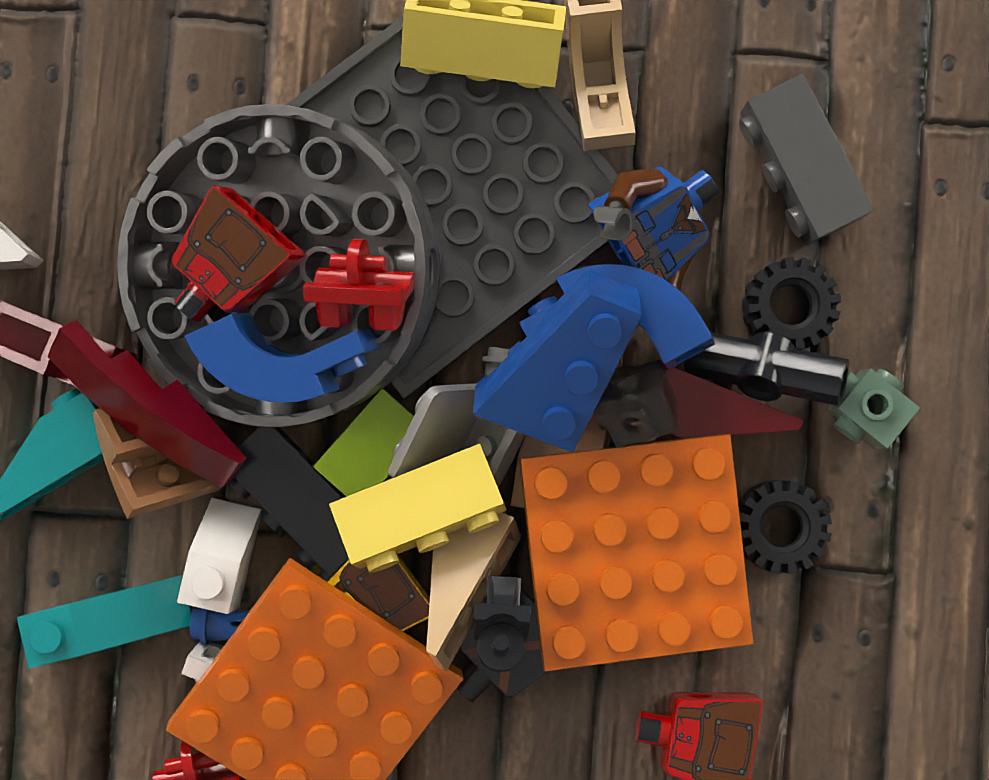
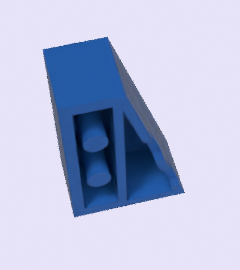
(564, 364)

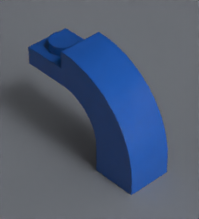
(666, 312)

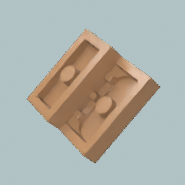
(141, 474)

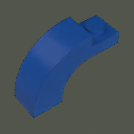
(255, 368)

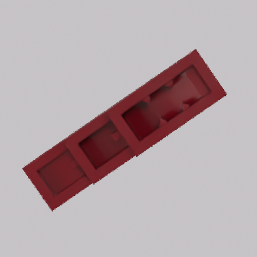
(160, 417)

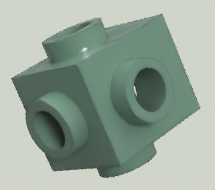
(888, 408)

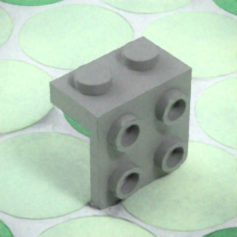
(447, 426)

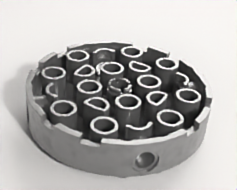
(321, 190)

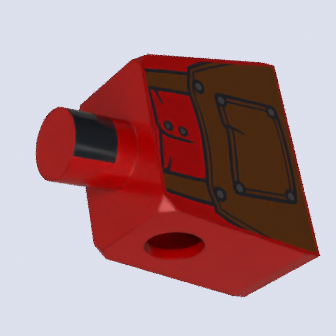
(230, 255)
(705, 734)

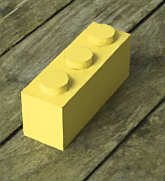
(484, 39)
(418, 509)

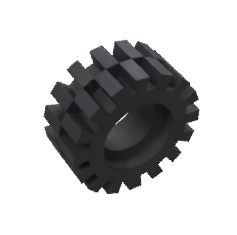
(806, 278)
(812, 526)

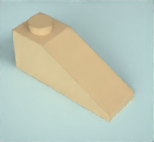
(461, 580)

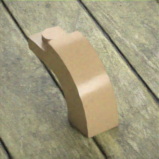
(599, 73)

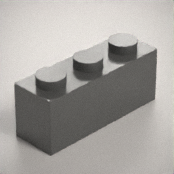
(804, 160)

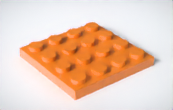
(636, 551)
(313, 688)

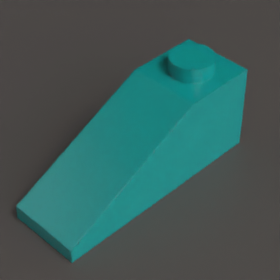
(53, 453)
(103, 621)

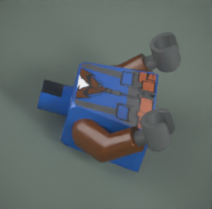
(655, 220)

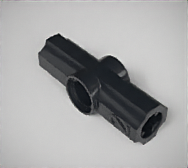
(771, 367)

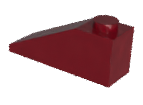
(715, 410)

